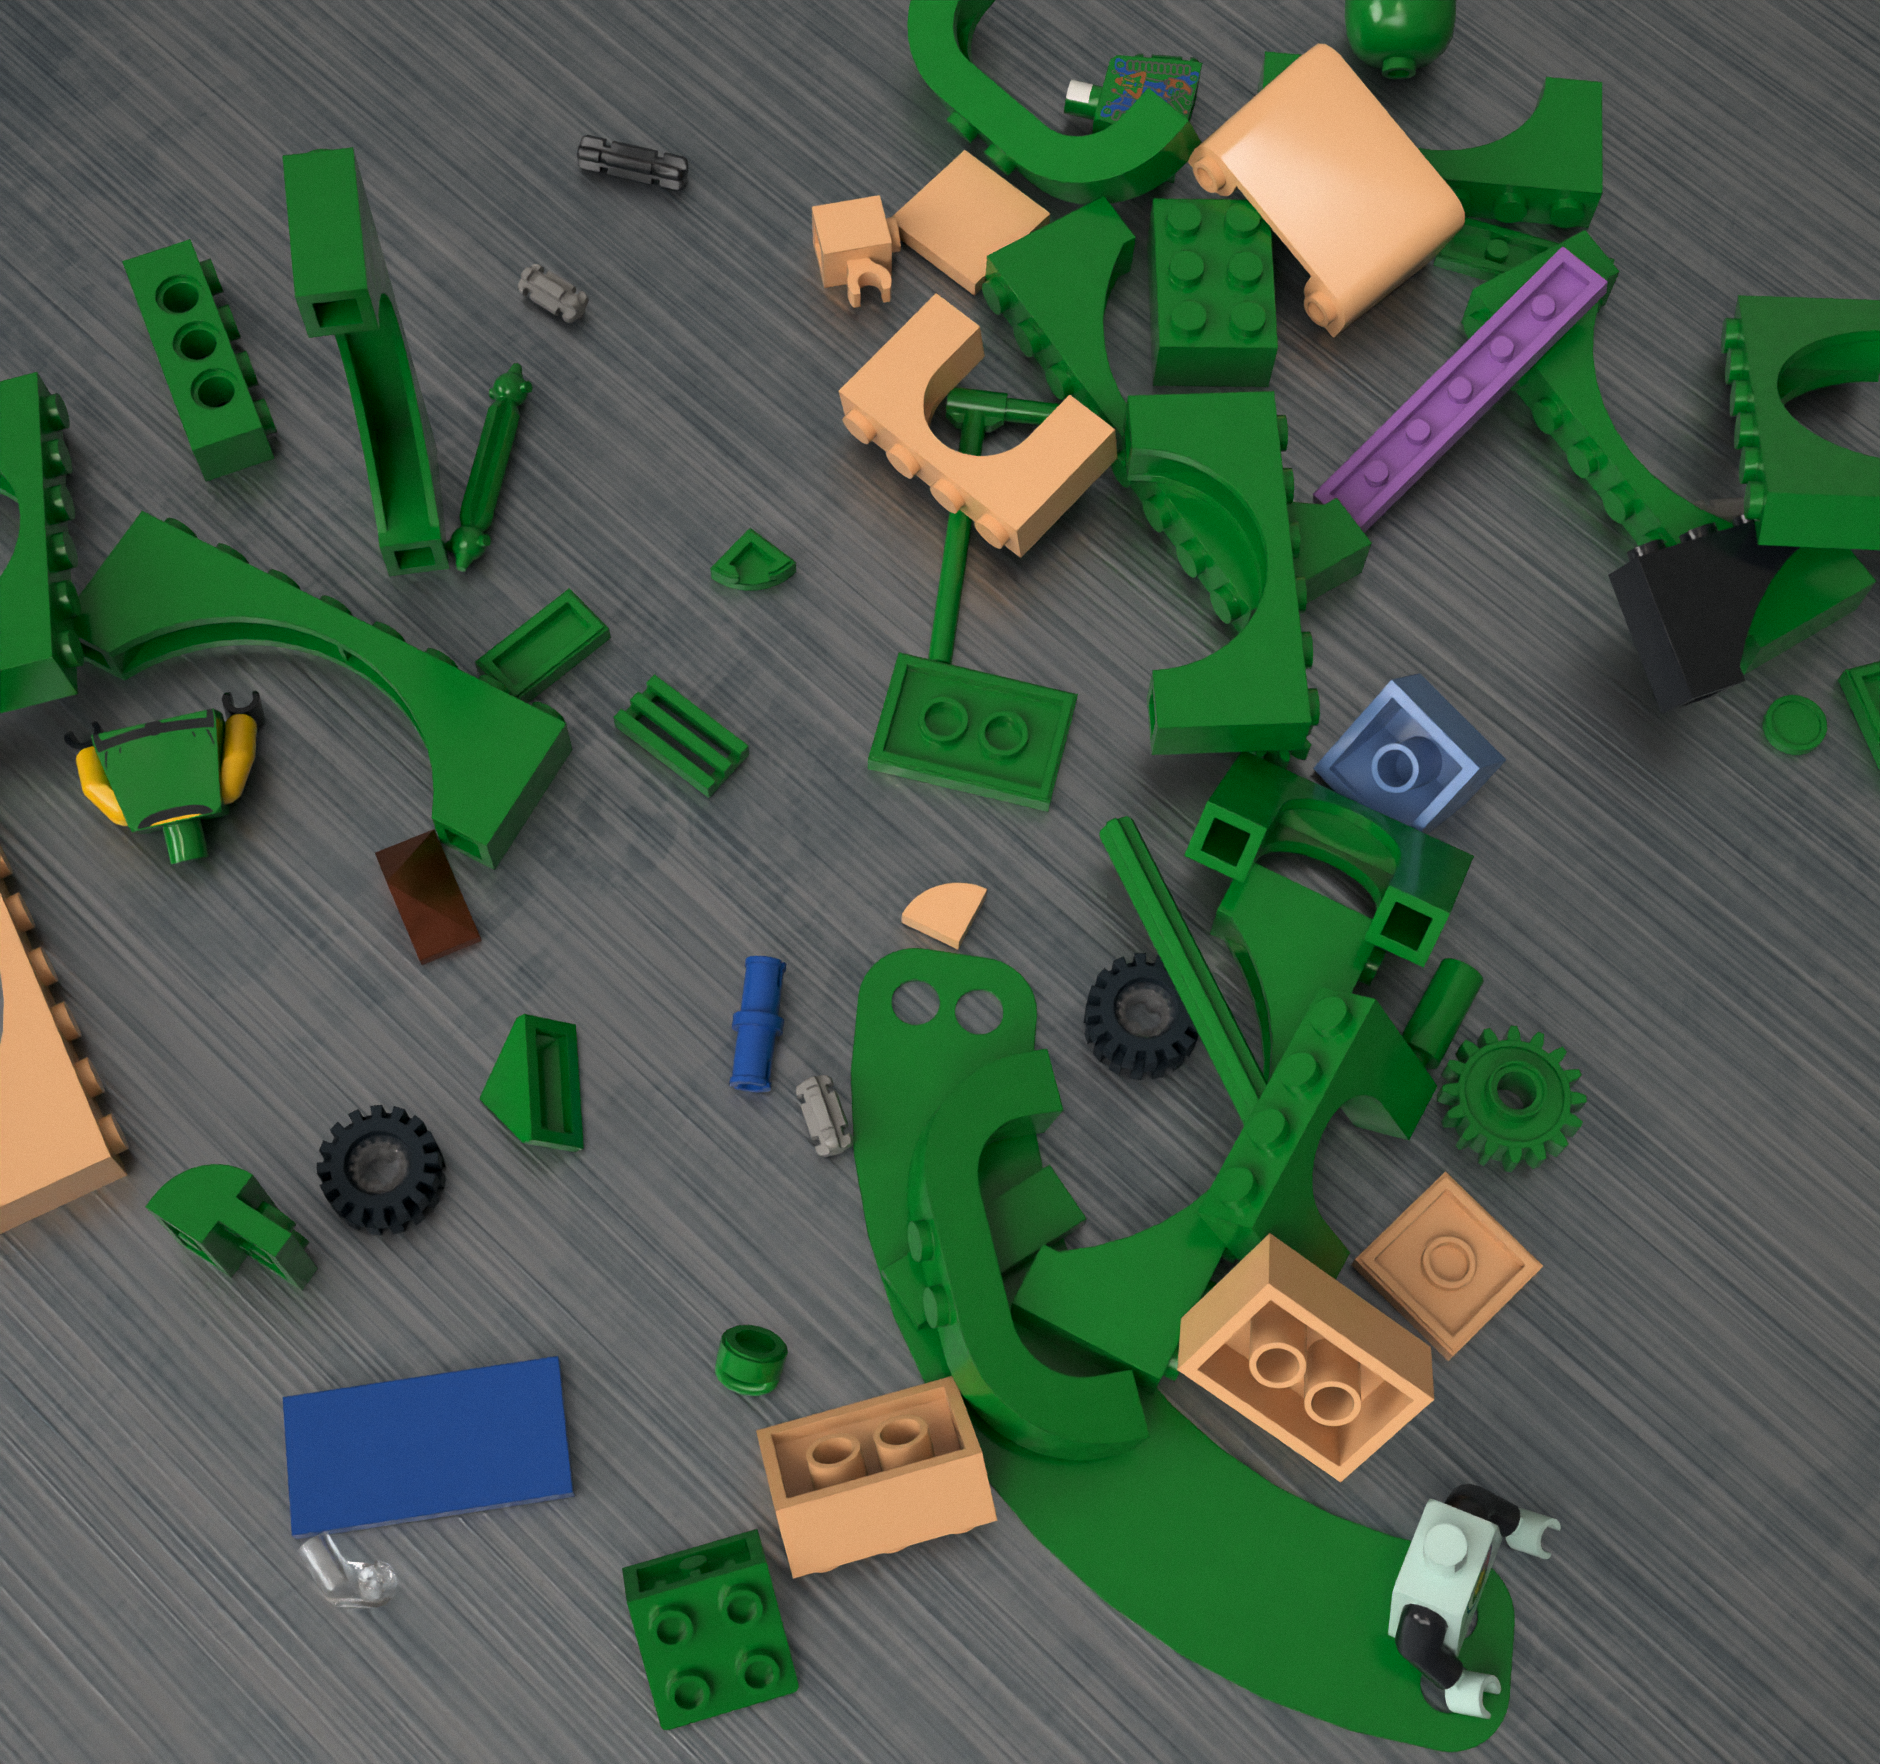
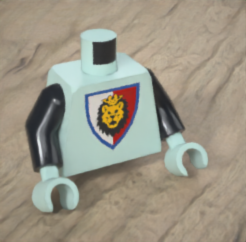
(1445, 1581)

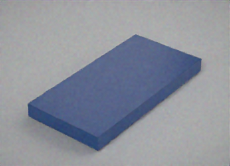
(427, 1447)

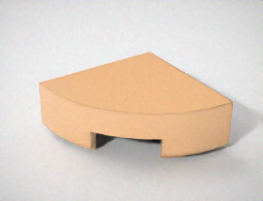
(945, 911)

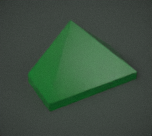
(538, 1084)

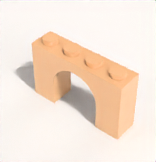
(1006, 494)

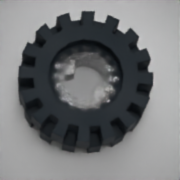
(1124, 1040)
(393, 1138)

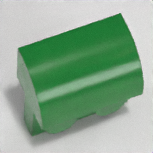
(229, 1216)

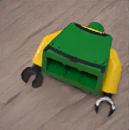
(171, 772)

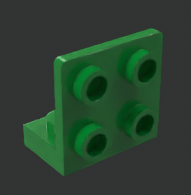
(709, 1630)

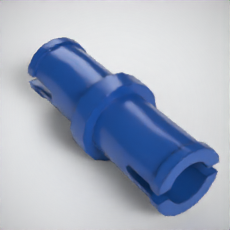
(758, 1024)

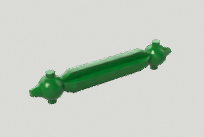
(489, 467)

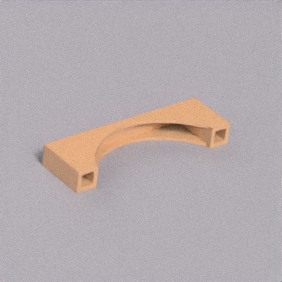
(50, 1122)

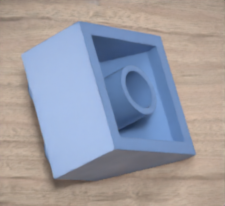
(1410, 756)

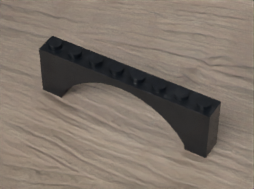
(1695, 607)

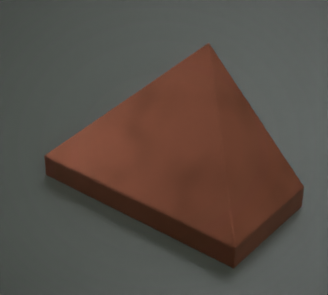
(428, 897)

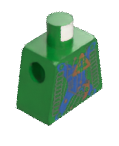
(1126, 81)

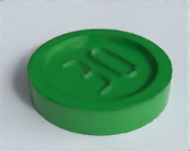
(1794, 725)

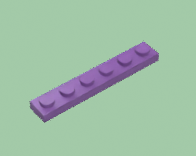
(1464, 388)

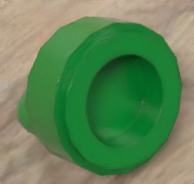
(750, 1360)

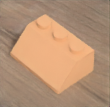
(876, 1476)

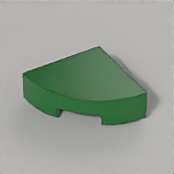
(753, 564)

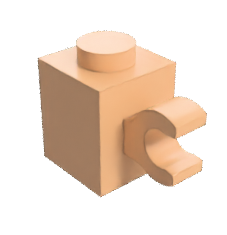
(855, 245)

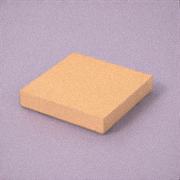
(965, 218)
(1447, 1266)

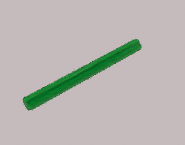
(1185, 964)

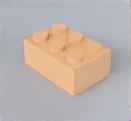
(1305, 1358)

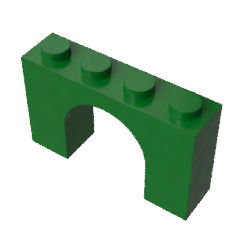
(1275, 810)
(1338, 1058)

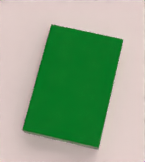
(972, 731)

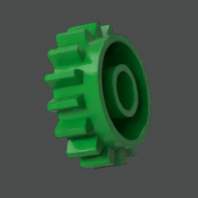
(1528, 1072)

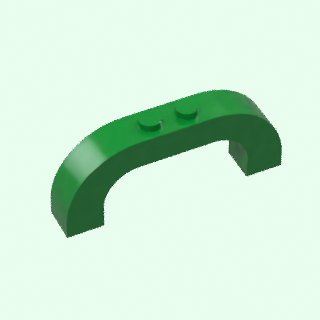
(1116, 163)
(965, 1287)

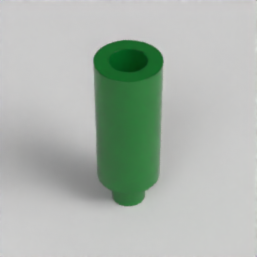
(1442, 1011)

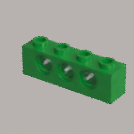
(223, 436)

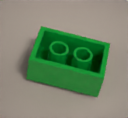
(1211, 294)

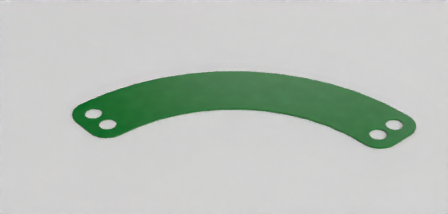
(1177, 1525)

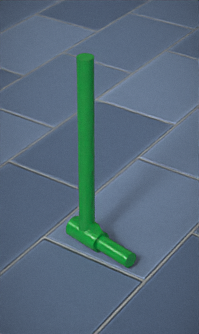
(973, 413)

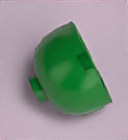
(1399, 33)

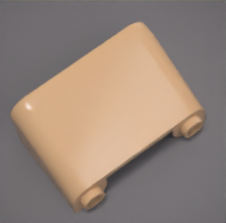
(1333, 185)

